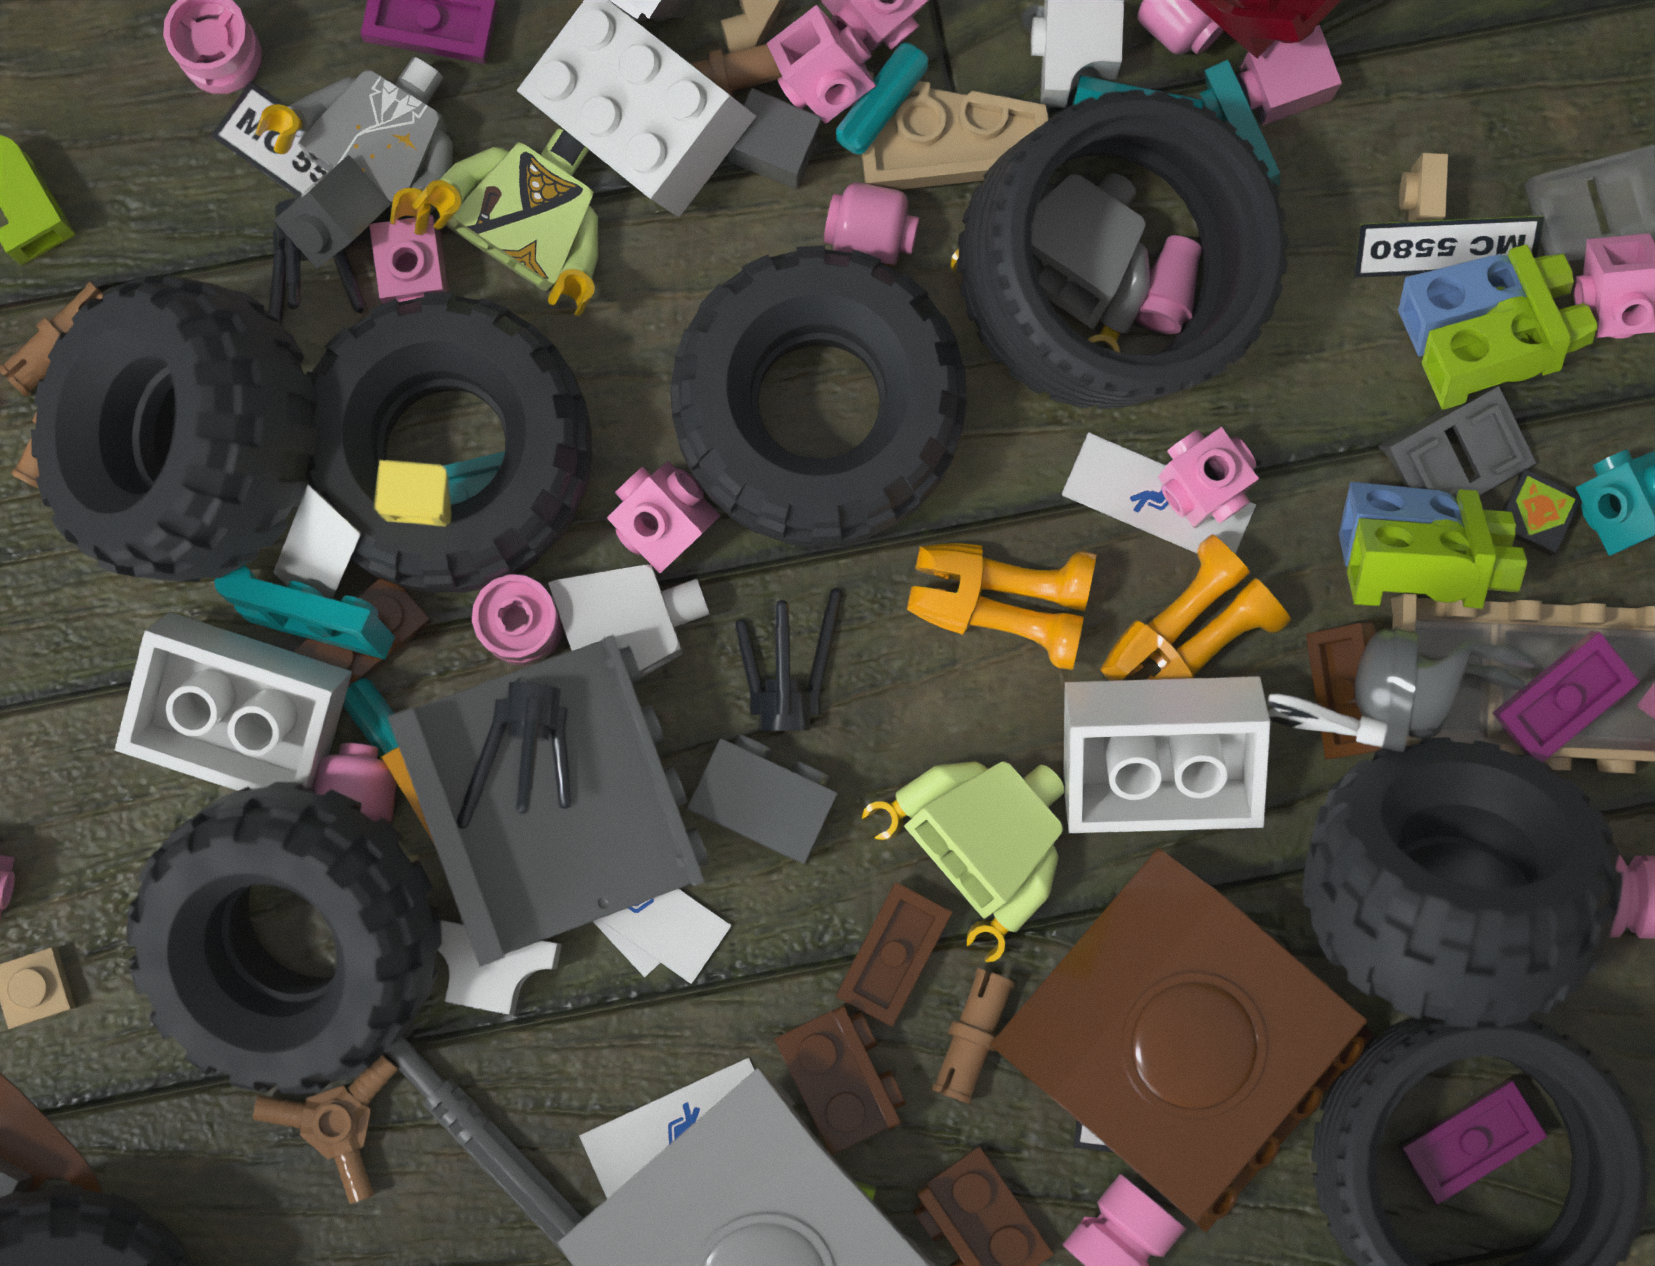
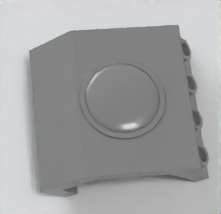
(742, 1192)

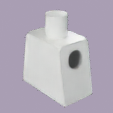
(631, 609)

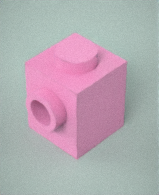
(1289, 77)
(408, 262)

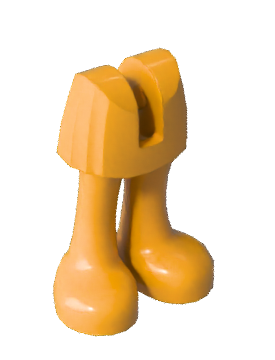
(1217, 574)
(956, 611)

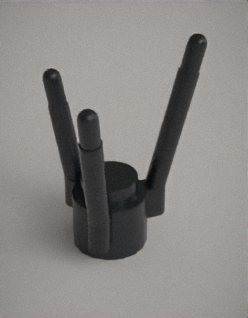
(288, 272)
(785, 702)
(531, 712)

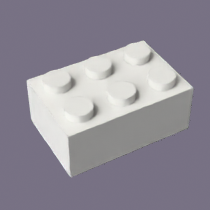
(636, 104)
(229, 706)
(1165, 754)

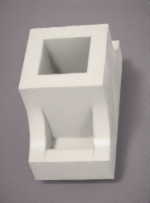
(1076, 41)
(498, 983)

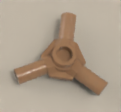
(335, 1123)

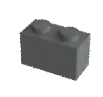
(764, 799)

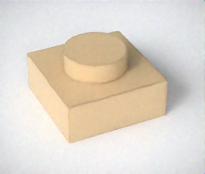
(1425, 188)
(34, 988)

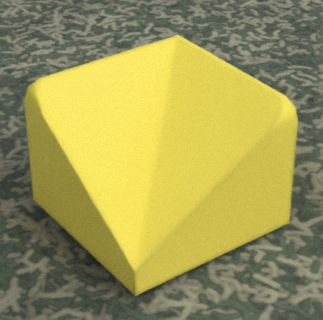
(413, 493)

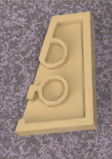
(946, 137)

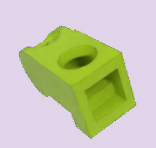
(29, 206)

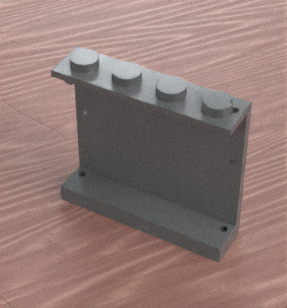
(554, 866)

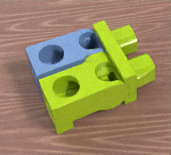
(1493, 321)
(1427, 545)

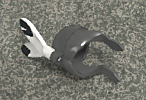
(1402, 690)

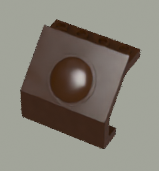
(1184, 1038)

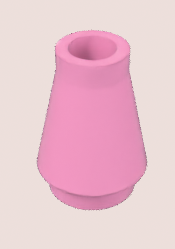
(1171, 286)

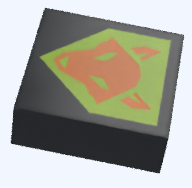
(1541, 511)

